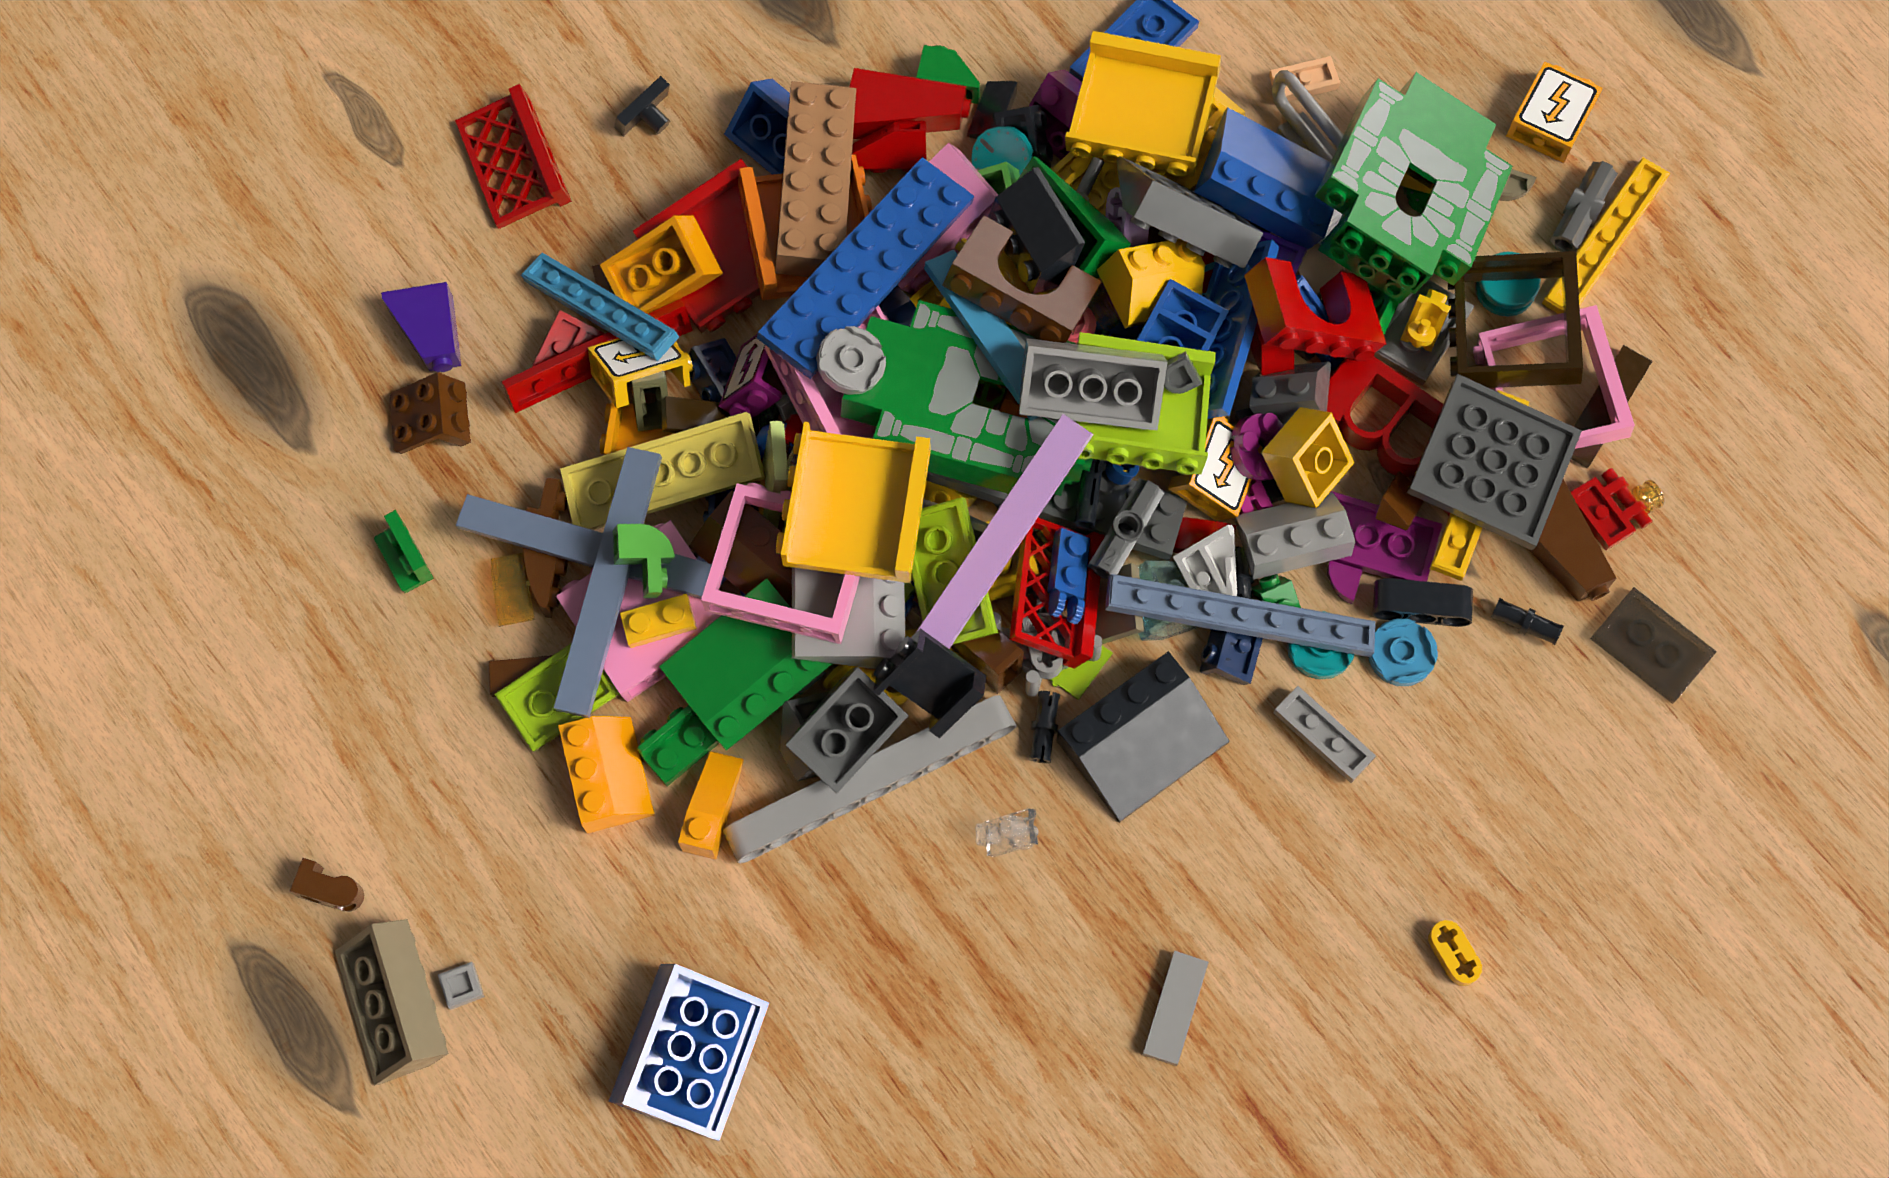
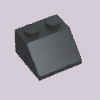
(1289, 390)

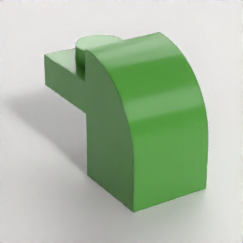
(644, 546)

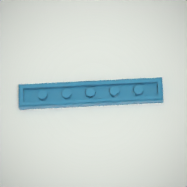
(600, 306)
(985, 328)

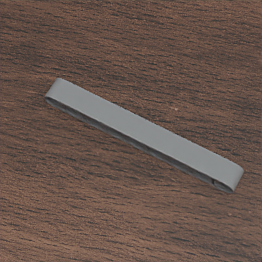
(878, 776)

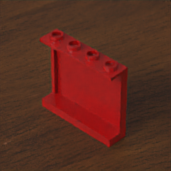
(723, 224)

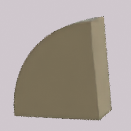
(1517, 185)

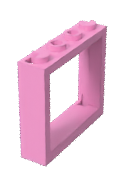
(1601, 357)
(763, 612)

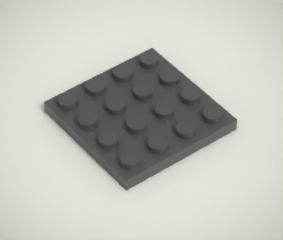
(1494, 462)

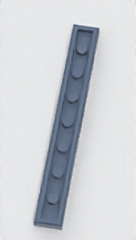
(566, 541)
(606, 587)
(1240, 615)

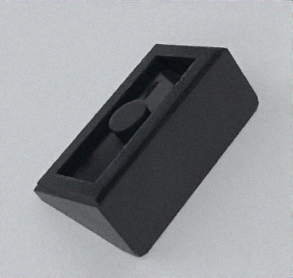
(996, 97)

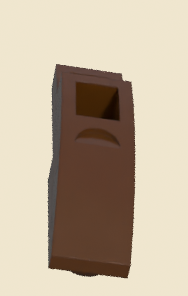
(543, 569)

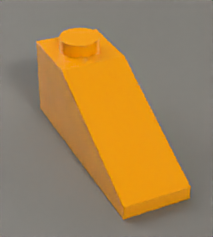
(710, 805)

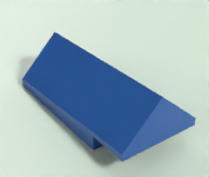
(1183, 319)

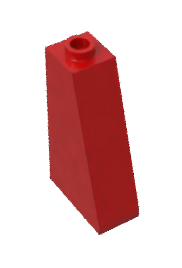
(894, 97)

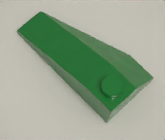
(1099, 233)

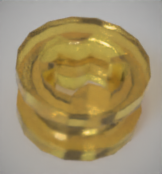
(1650, 495)

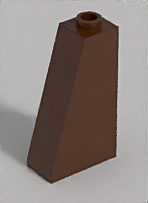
(1572, 551)
(992, 655)

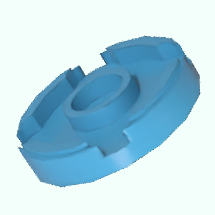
(1403, 652)

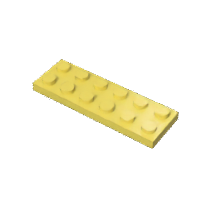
(691, 467)

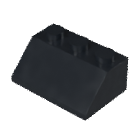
(1043, 234)

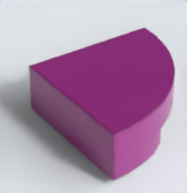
(1344, 580)

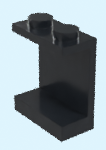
(932, 679)

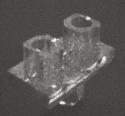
(1008, 833)

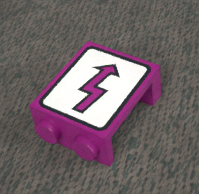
(745, 388)

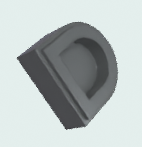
(1181, 374)

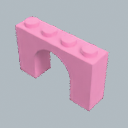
(958, 168)

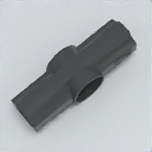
(1584, 206)
(1136, 513)

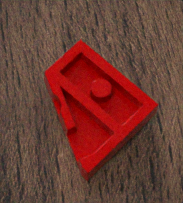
(564, 335)

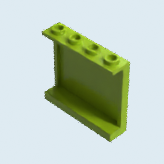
(1182, 419)

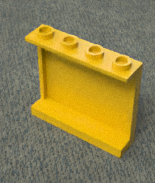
(1143, 103)
(854, 505)

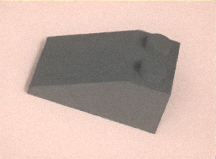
(845, 729)

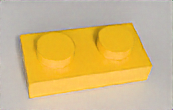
(658, 621)

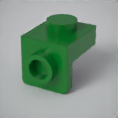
(1276, 590)

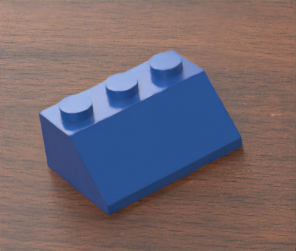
(762, 124)

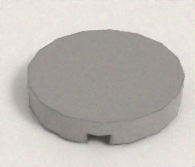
(851, 360)

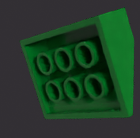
(739, 671)

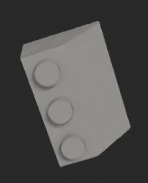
(1294, 536)

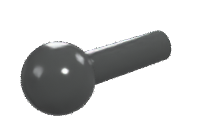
(1090, 177)

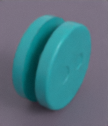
(1507, 296)

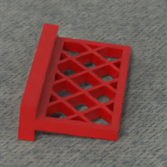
(539, 153)
(1078, 637)

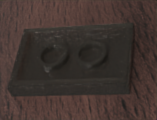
(1653, 645)

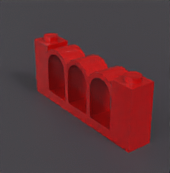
(1352, 383)

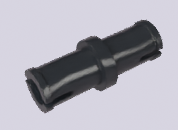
(1527, 621)
(1044, 727)

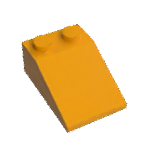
(662, 265)

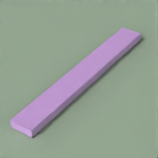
(1006, 531)

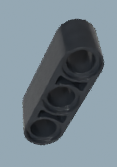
(1423, 602)

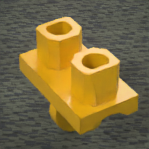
(1426, 320)

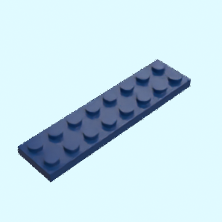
(866, 264)

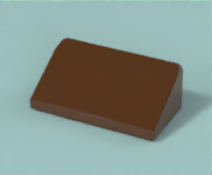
(1398, 506)

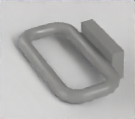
(1298, 126)

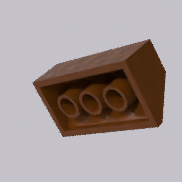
(752, 552)

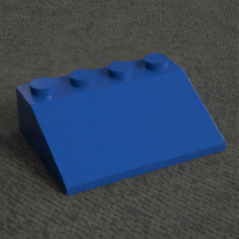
(1266, 180)
(689, 1051)

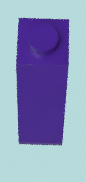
(428, 323)

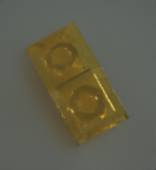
(511, 590)

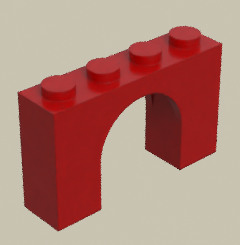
(1291, 324)

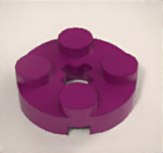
(1245, 453)

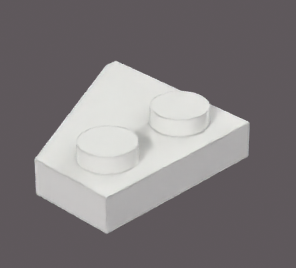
(1211, 563)

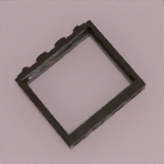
(1520, 267)

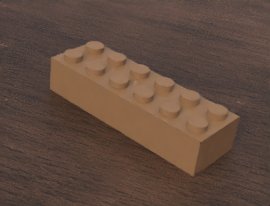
(815, 176)

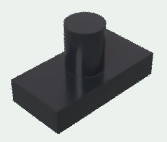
(645, 109)

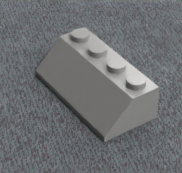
(1092, 384)

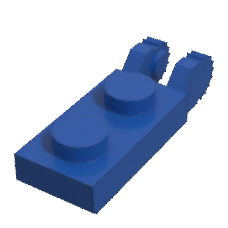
(1068, 574)

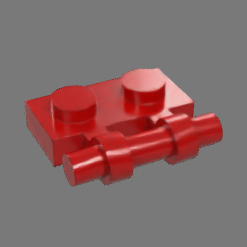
(1603, 515)

